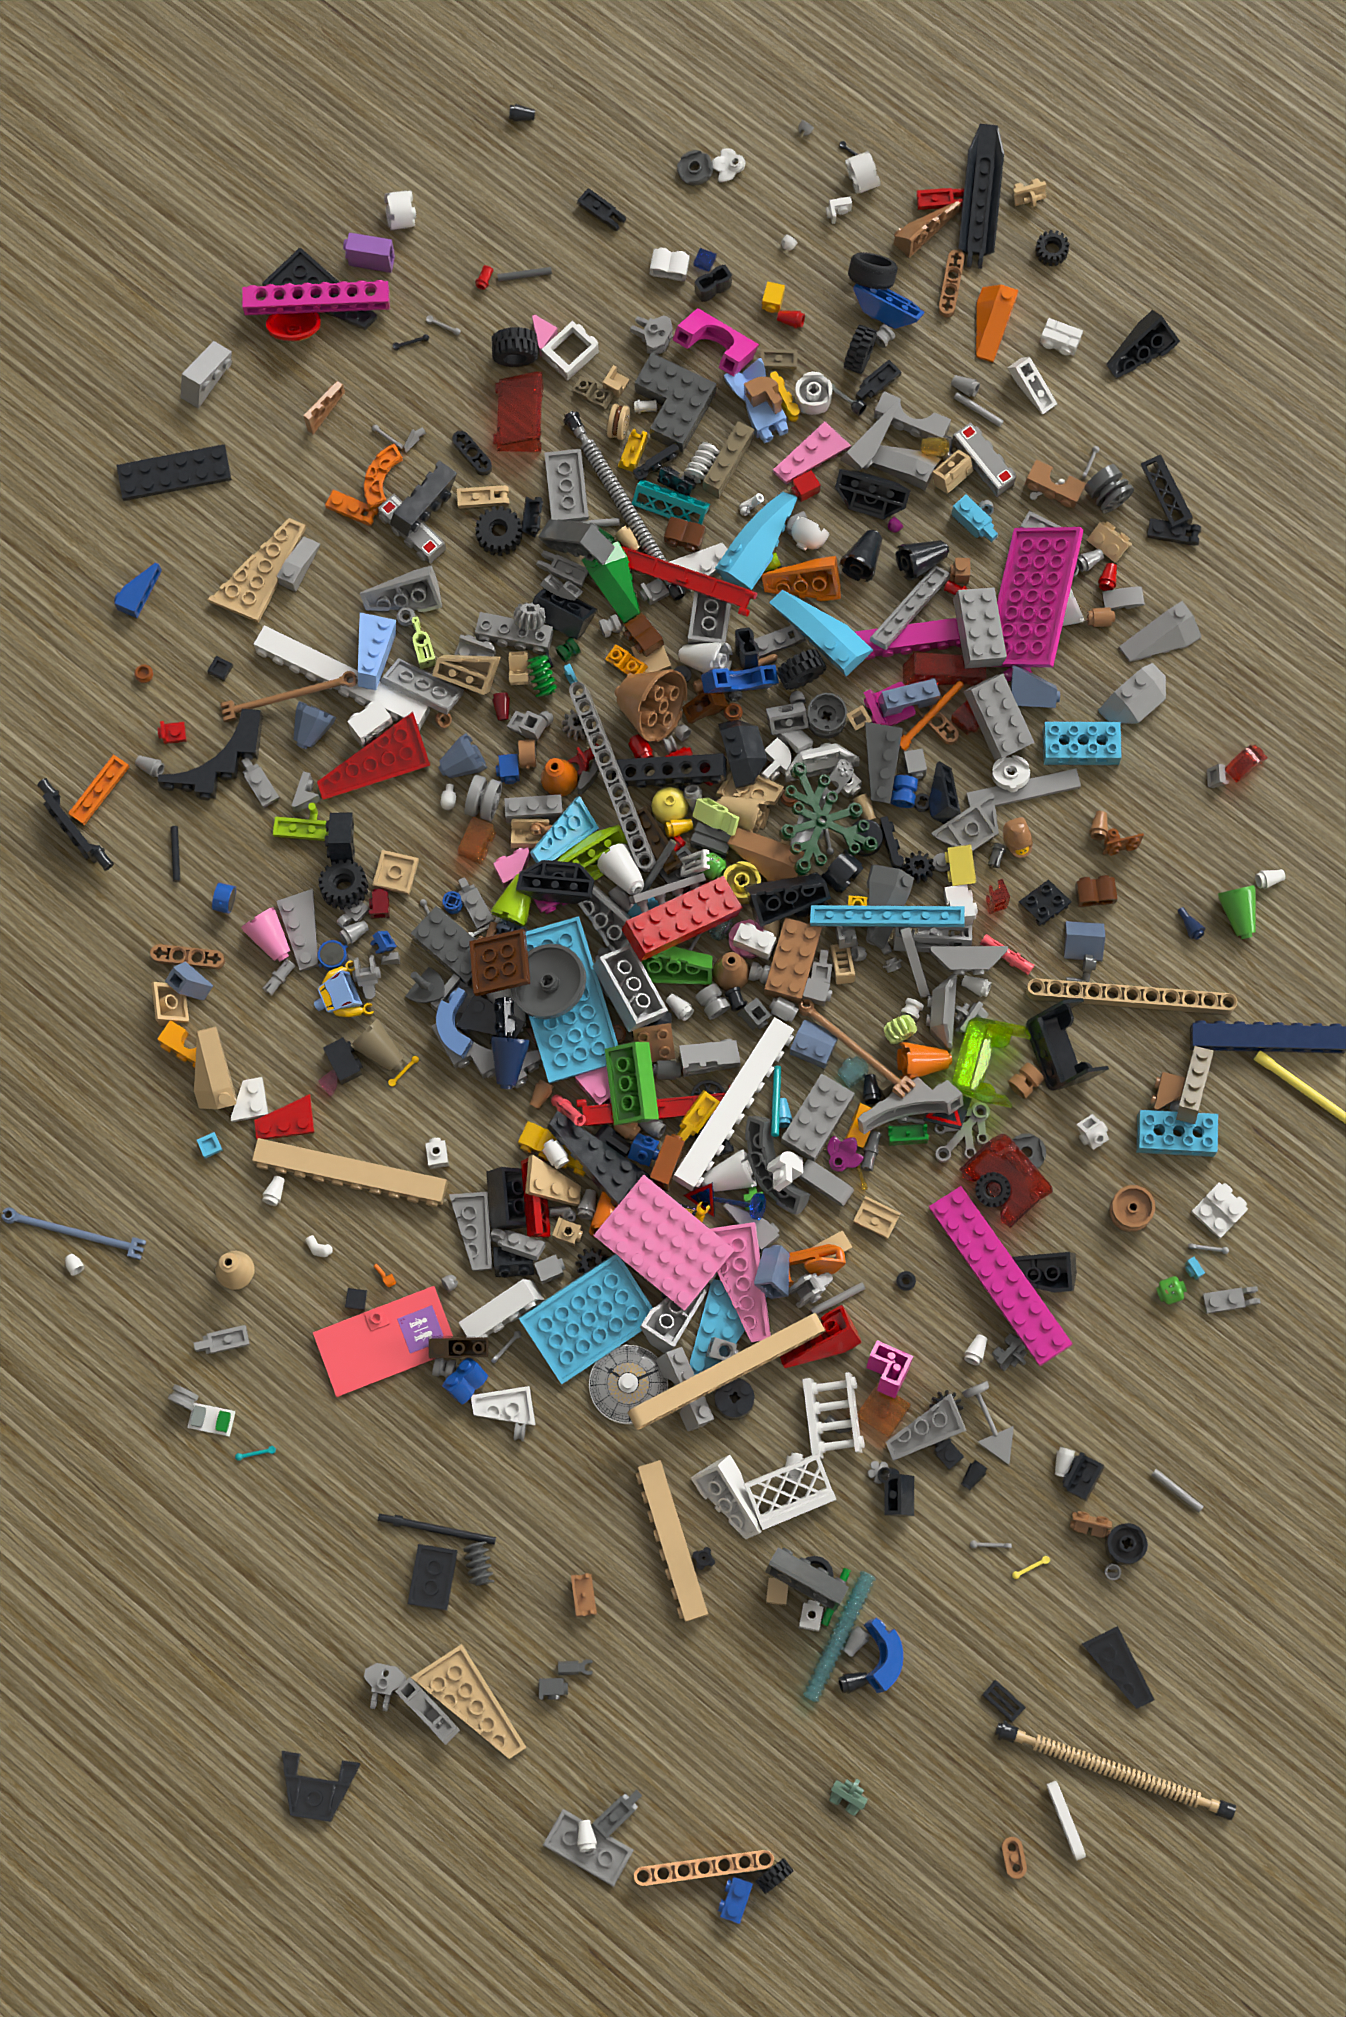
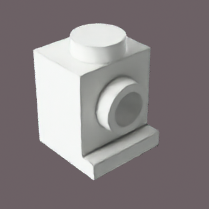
(851, 788)
(440, 1159)
(808, 1623)

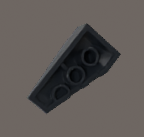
(1146, 341)
(1049, 1271)

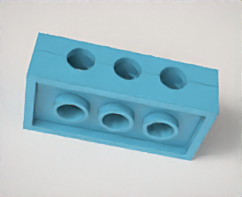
(1078, 754)
(1171, 1144)

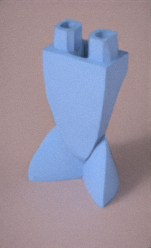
(761, 416)

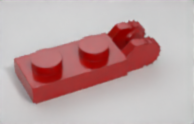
(938, 198)

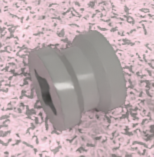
(884, 335)

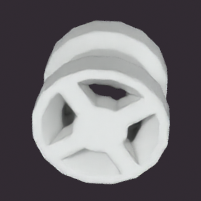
(912, 1008)

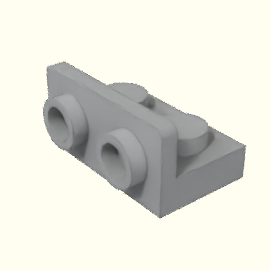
(471, 647)

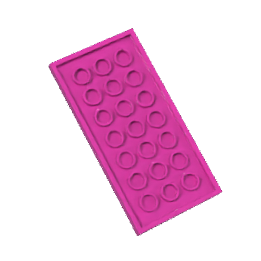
(1036, 593)

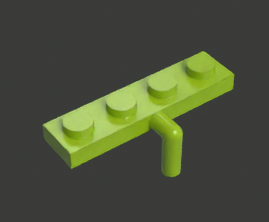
(301, 828)

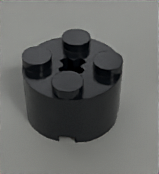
(841, 870)
(742, 1407)
(1136, 1539)

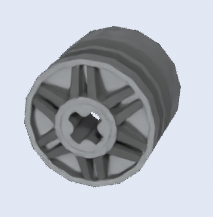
(1109, 488)
(830, 706)

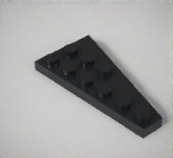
(302, 269)
(601, 1163)

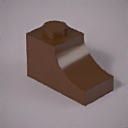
(704, 706)

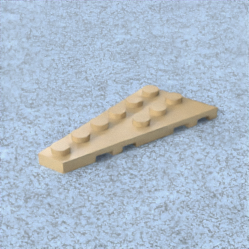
(463, 1690)

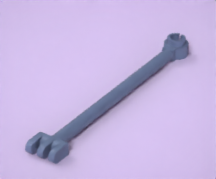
(131, 1247)

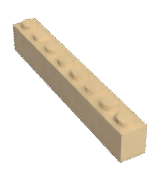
(673, 1542)

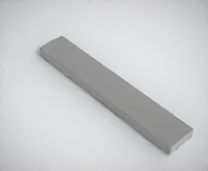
(910, 607)
(1035, 788)

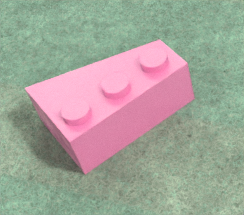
(595, 1085)

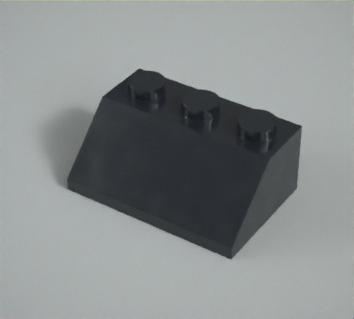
(564, 614)
(506, 1198)

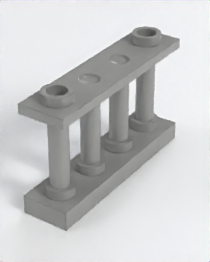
(659, 893)

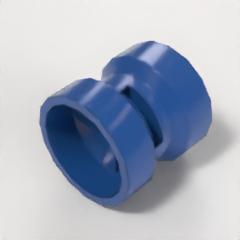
(454, 906)

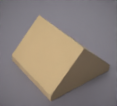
(169, 1004)

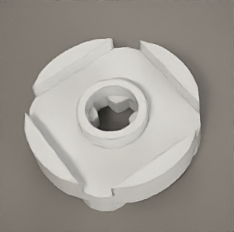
(1011, 782)

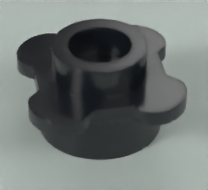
(706, 1552)

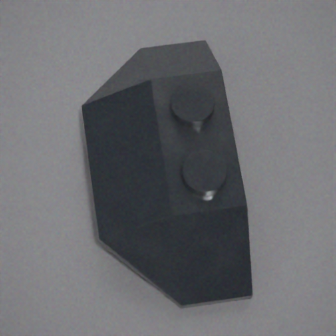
(871, 493)
(743, 751)
(556, 882)

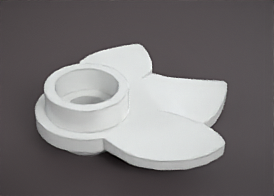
(725, 165)

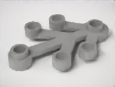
(966, 1131)

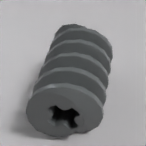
(478, 1564)

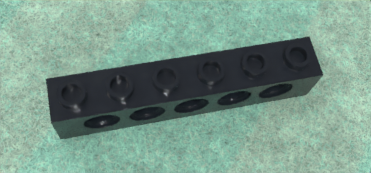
(679, 764)

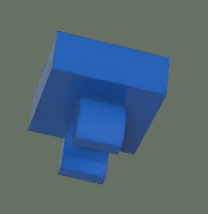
(384, 941)

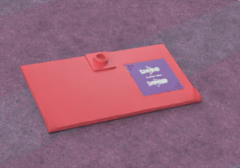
(381, 1341)

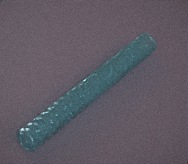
(839, 1636)

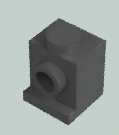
(755, 1014)
(552, 1688)

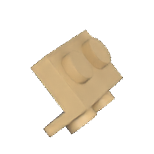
(1109, 541)
(521, 835)

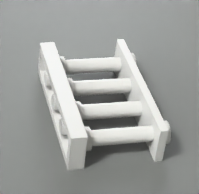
(814, 1408)

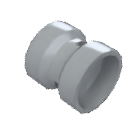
(610, 625)
(758, 972)
(439, 1367)

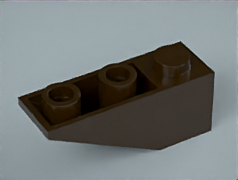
(457, 1346)

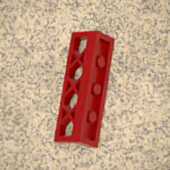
(533, 1209)

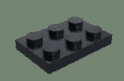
(432, 1577)

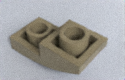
(594, 394)

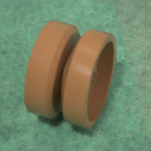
(1134, 1197)

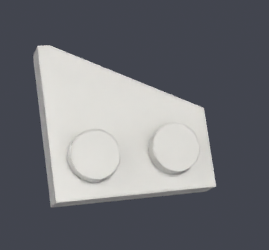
(250, 1101)

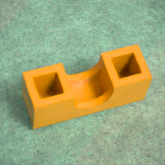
(173, 1040)

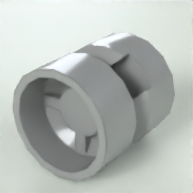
(713, 1002)

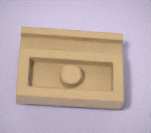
(876, 1217)

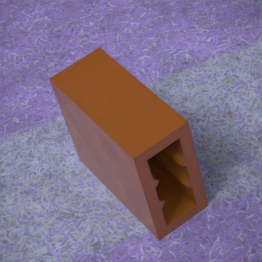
(667, 1161)

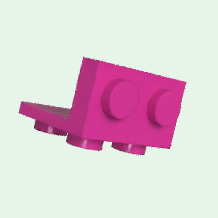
(872, 703)

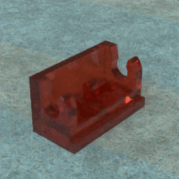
(999, 898)

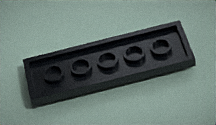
(174, 472)

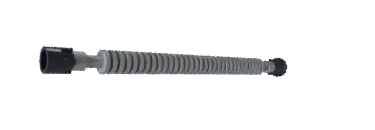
(618, 495)

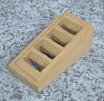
(842, 975)

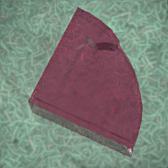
(329, 1082)

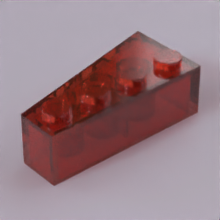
(944, 668)

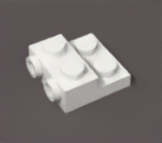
(1220, 1209)

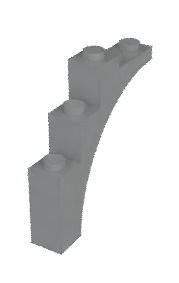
(484, 1061)

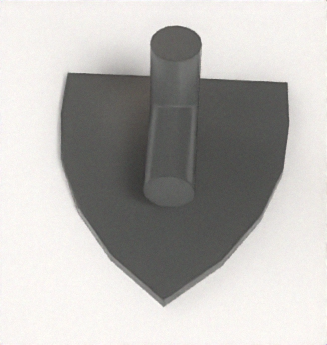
(427, 987)

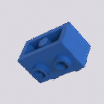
(736, 1899)

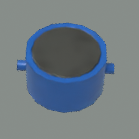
(223, 898)
(332, 955)

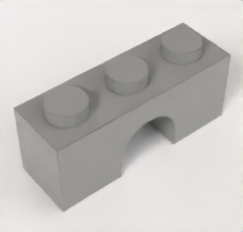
(535, 806)

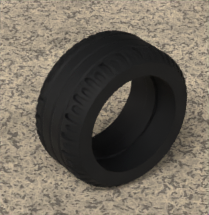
(872, 271)

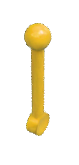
(392, 1082)

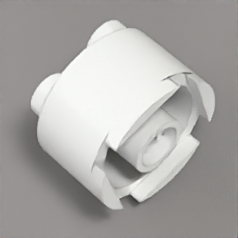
(862, 172)
(399, 210)
(813, 403)

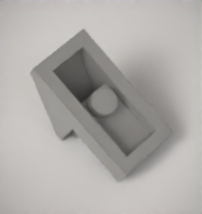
(302, 796)

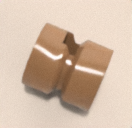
(1028, 1074)

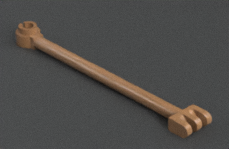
(232, 709)
(900, 1085)

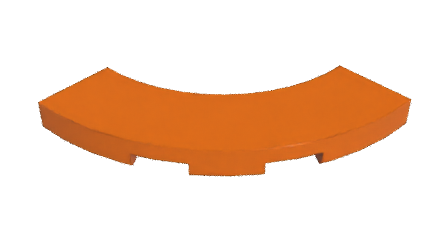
(376, 474)

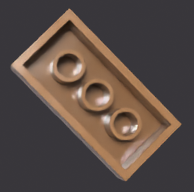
(792, 960)

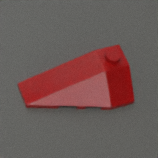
(838, 1338)

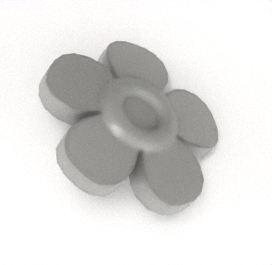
(875, 1469)

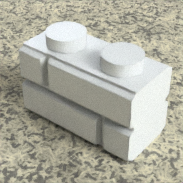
(1061, 337)

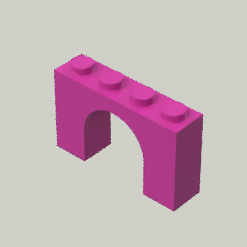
(703, 326)

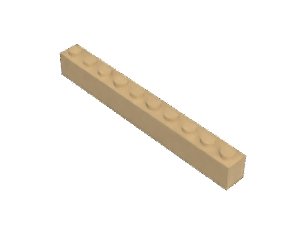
(350, 1171)

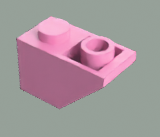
(510, 866)

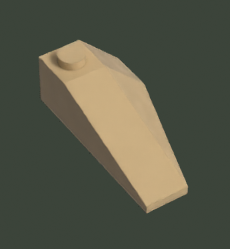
(212, 1077)

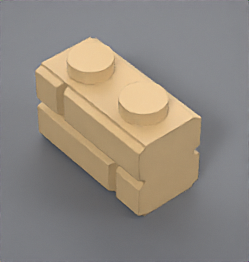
(952, 471)

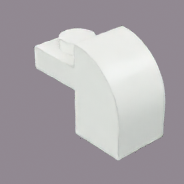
(780, 758)
(785, 1169)

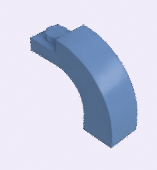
(446, 1026)

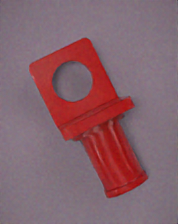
(582, 759)

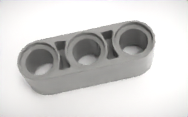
(826, 1182)

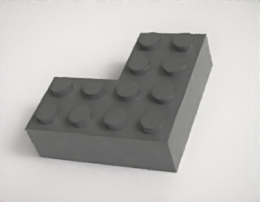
(683, 398)

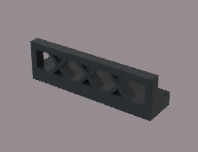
(1170, 489)

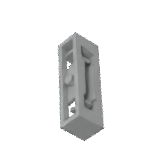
(934, 937)

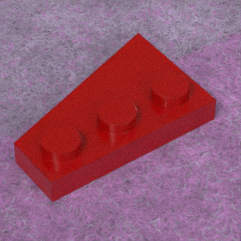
(287, 1121)

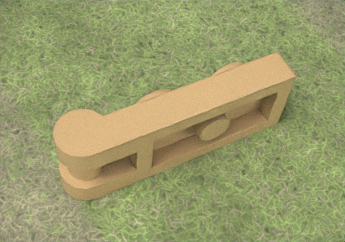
(482, 496)

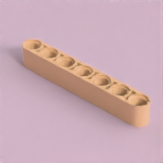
(693, 1866)

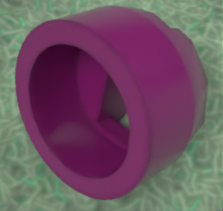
(895, 525)

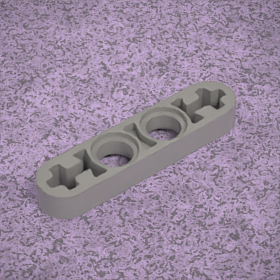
(915, 962)

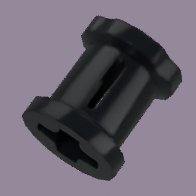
(735, 999)

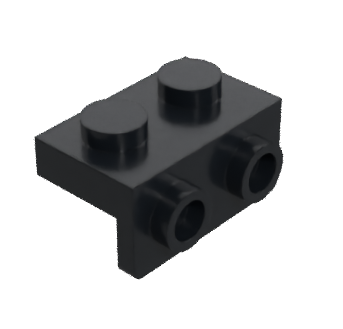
(1082, 1476)

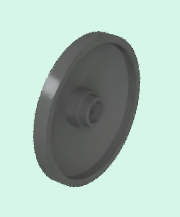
(555, 982)

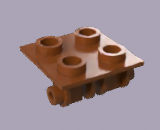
(1114, 843)

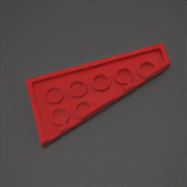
(387, 756)

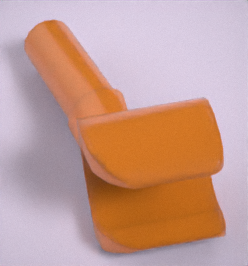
(388, 1280)

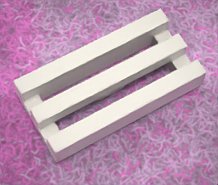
(703, 861)

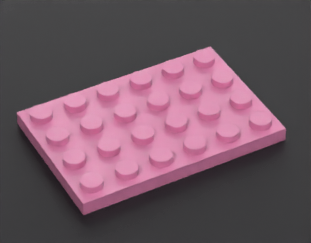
(664, 1242)

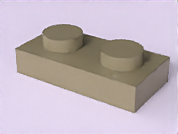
(779, 359)

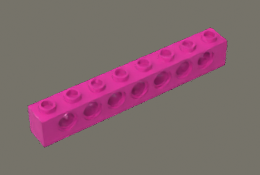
(324, 303)

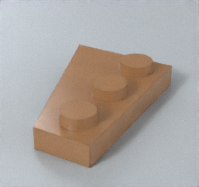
(320, 410)

